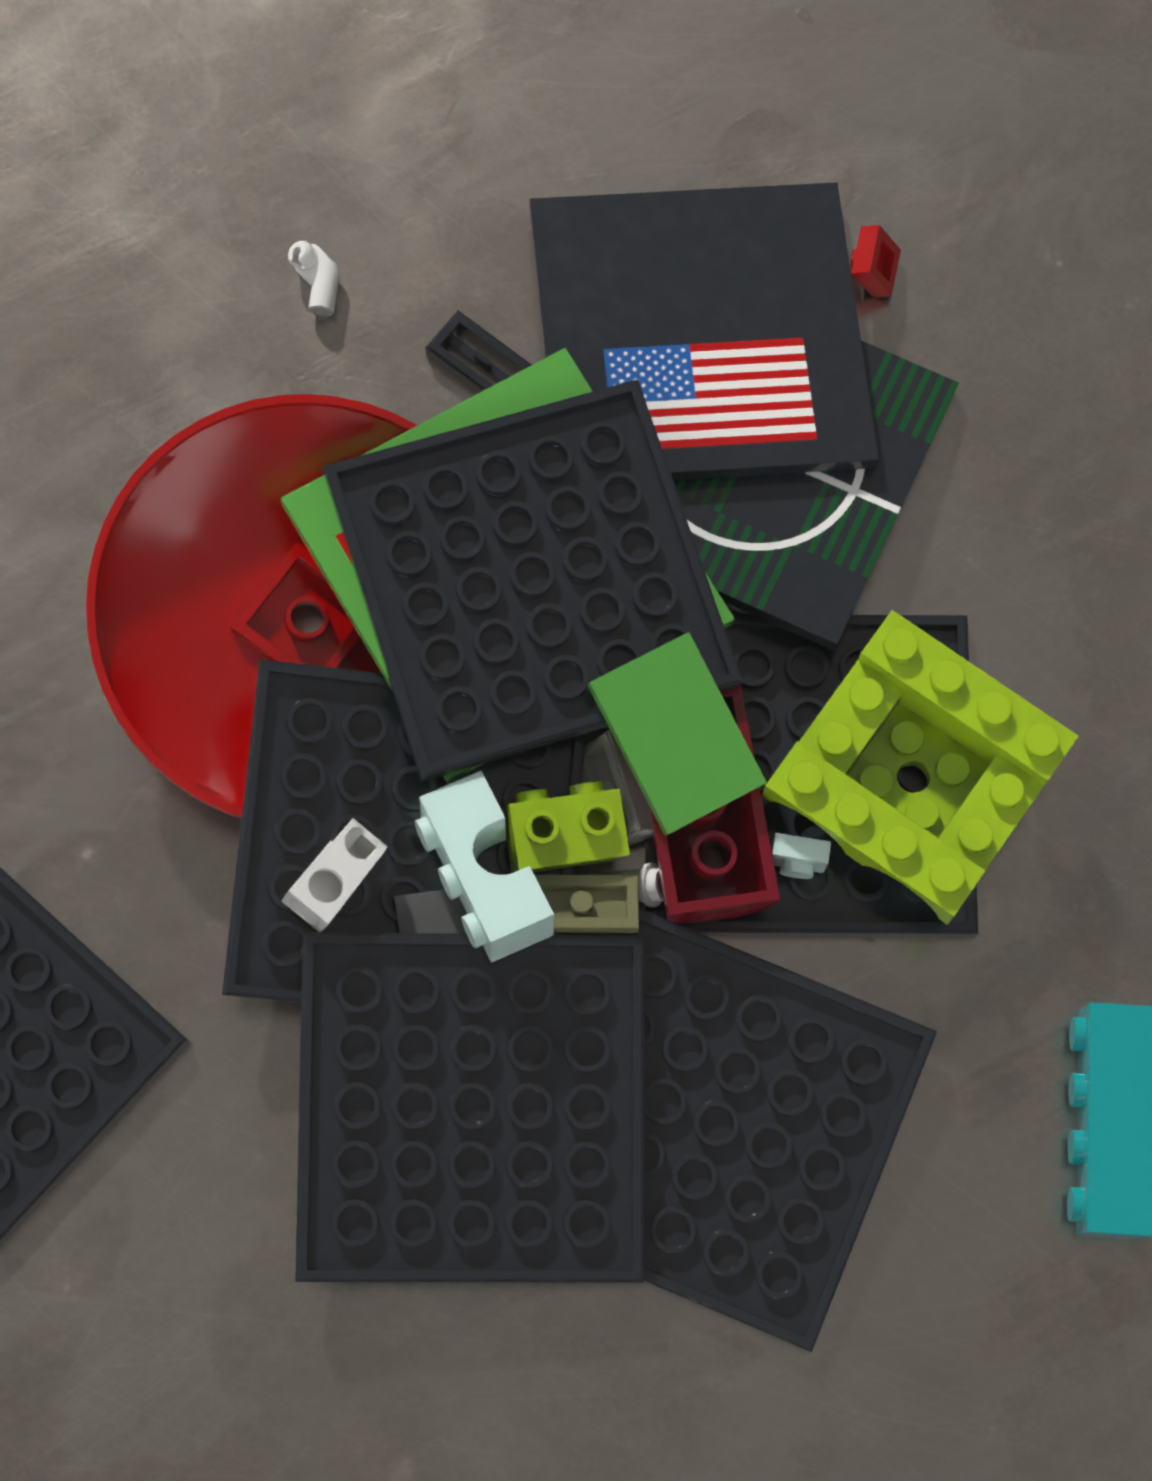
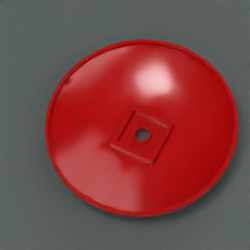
(204, 580)

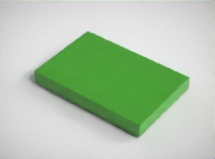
(676, 733)

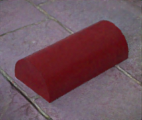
(722, 860)

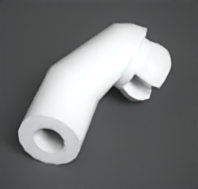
(319, 273)

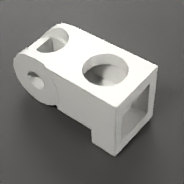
(334, 875)

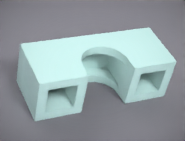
(501, 910)

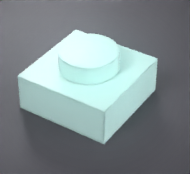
(799, 855)

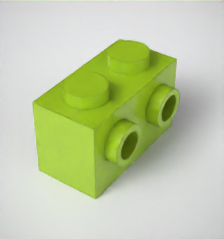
(565, 829)

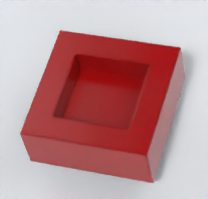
(875, 261)

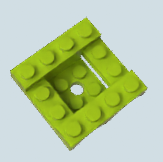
(968, 734)

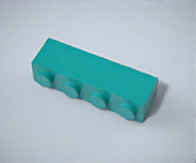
(1112, 1121)

